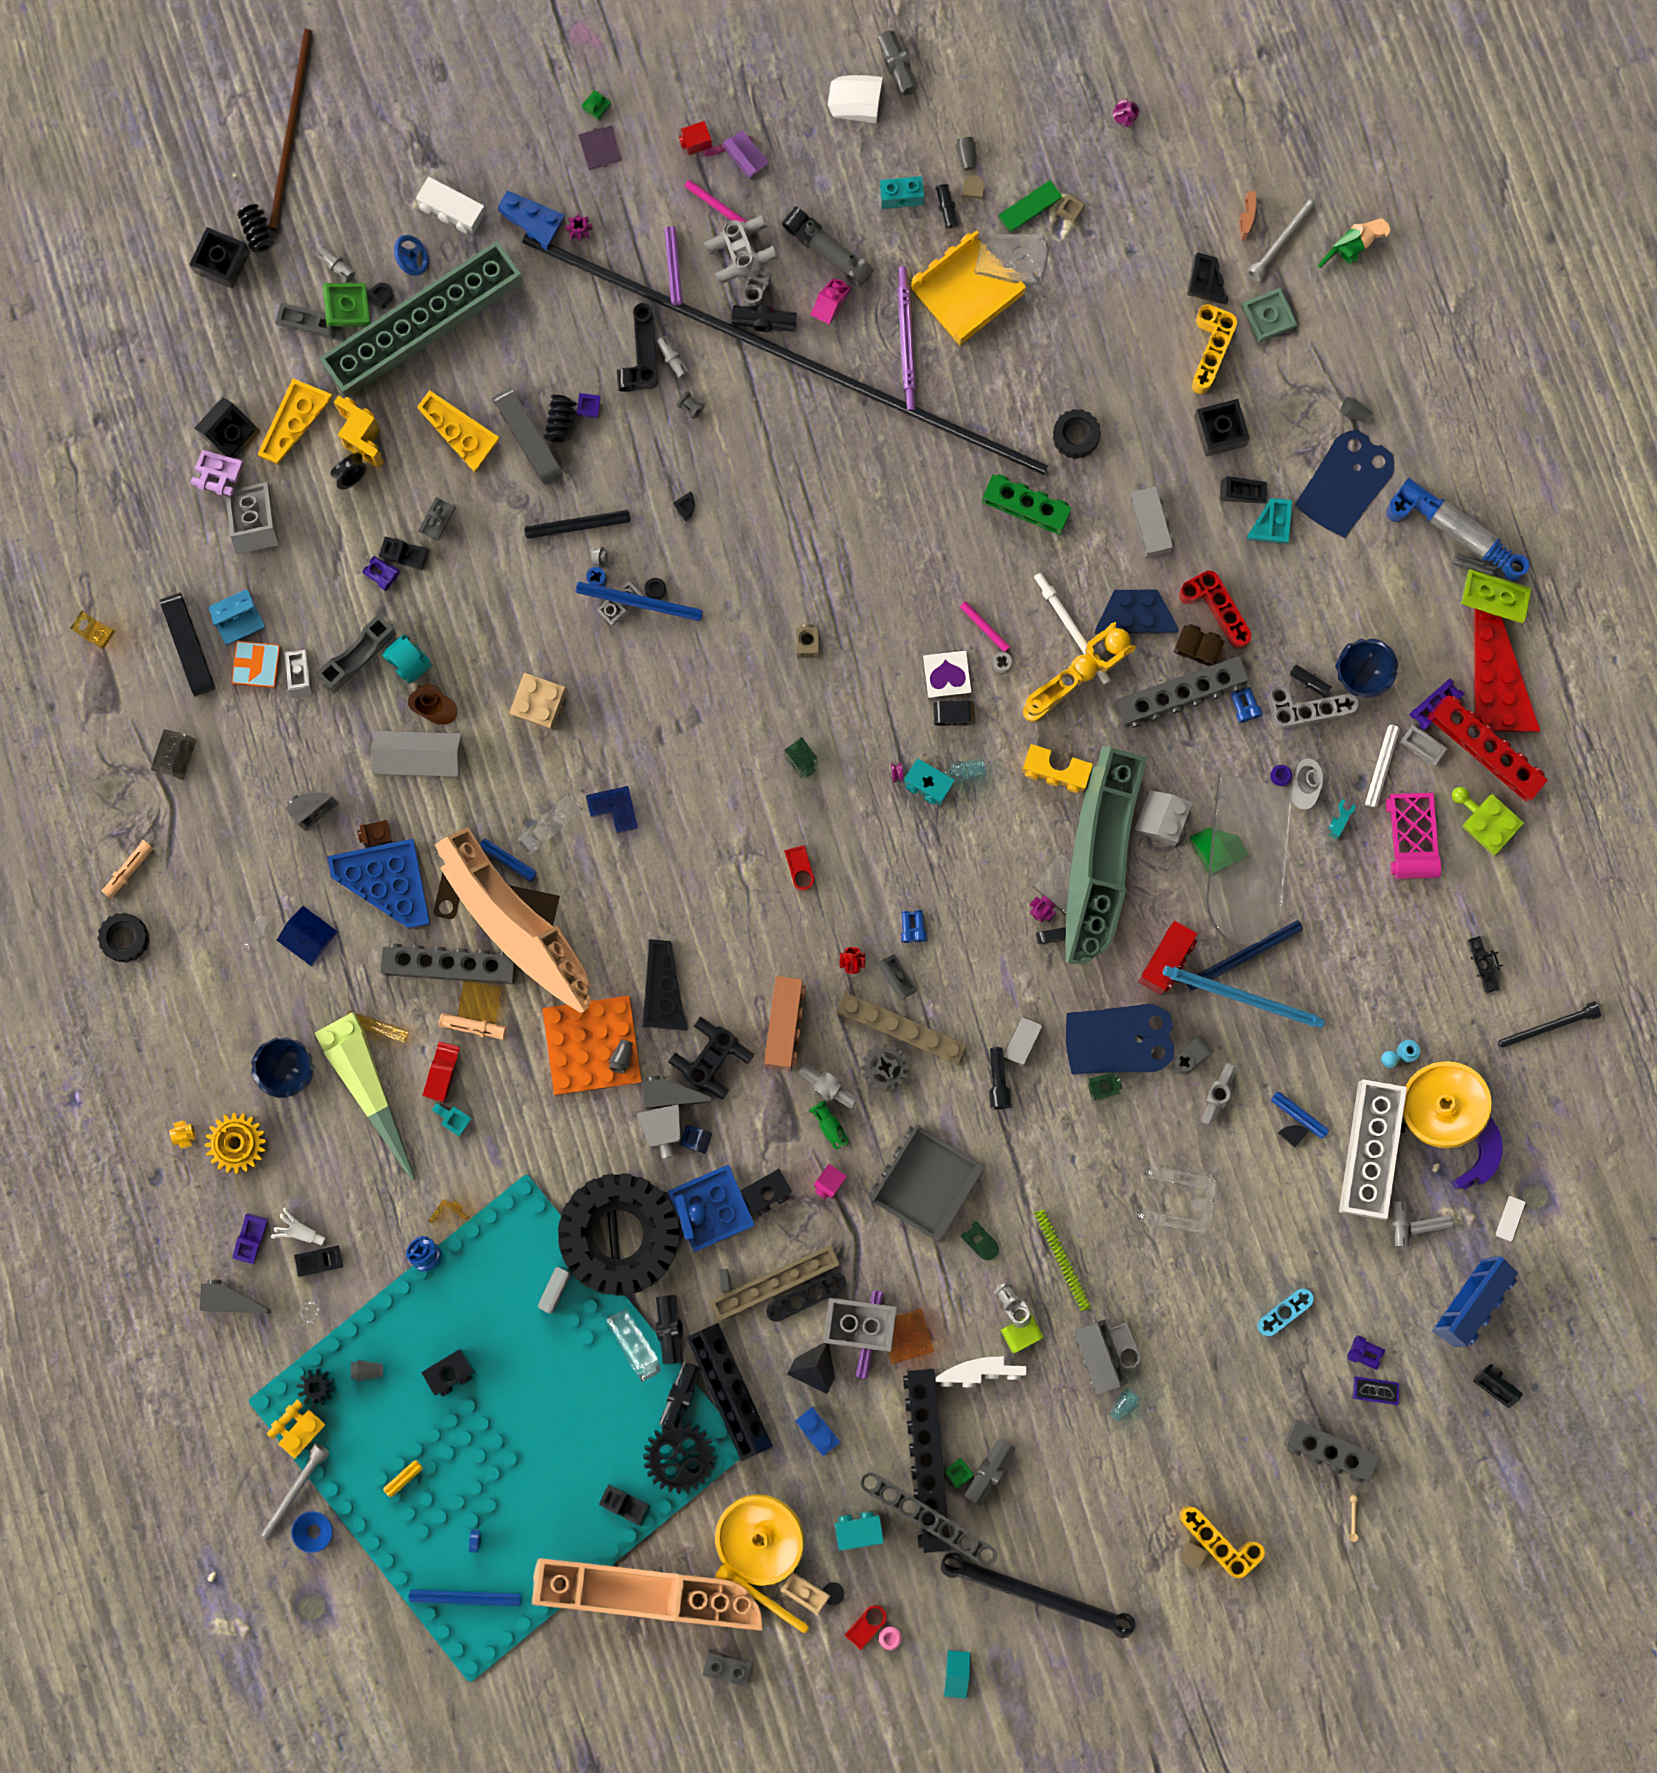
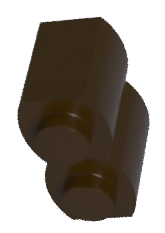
(1198, 645)

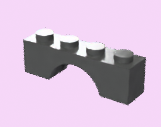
(368, 644)

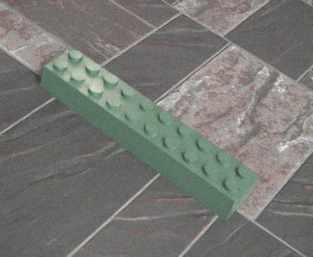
(421, 319)

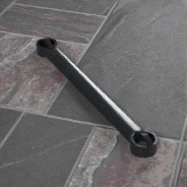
(1038, 1595)

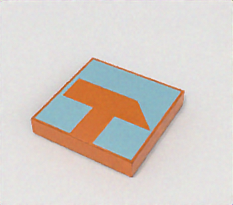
(256, 664)

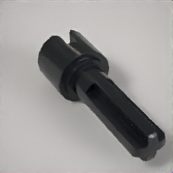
(1000, 1094)

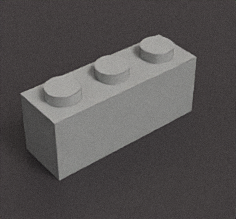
(1151, 522)

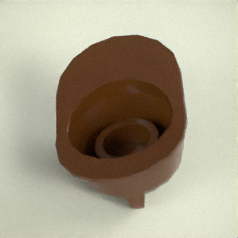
(432, 704)

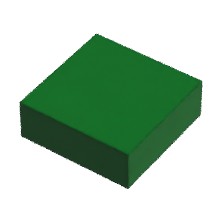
(958, 1473)

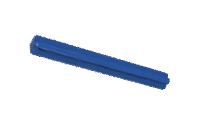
(462, 1597)

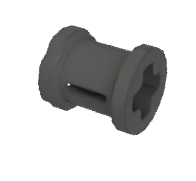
(690, 405)

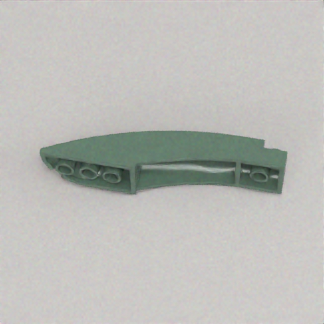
(1101, 854)

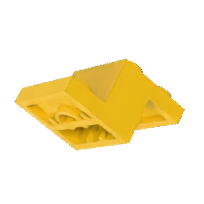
(359, 431)

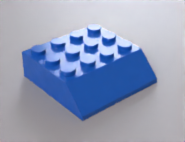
(1476, 1301)

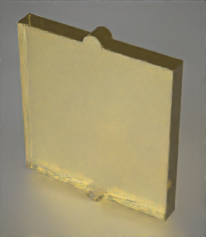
(479, 1001)

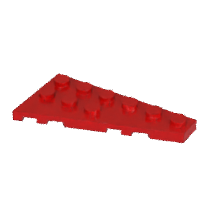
(1498, 683)

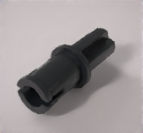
(1310, 680)

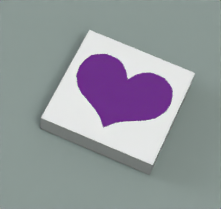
(947, 674)

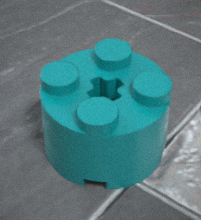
(408, 658)

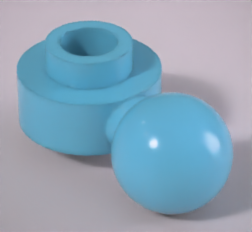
(1390, 1058)

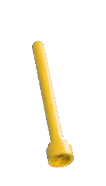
(726, 1573)

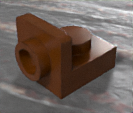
(374, 833)

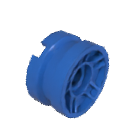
(424, 1254)

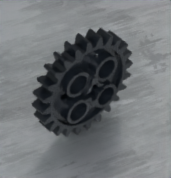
(675, 1437)

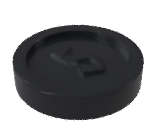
(835, 1591)

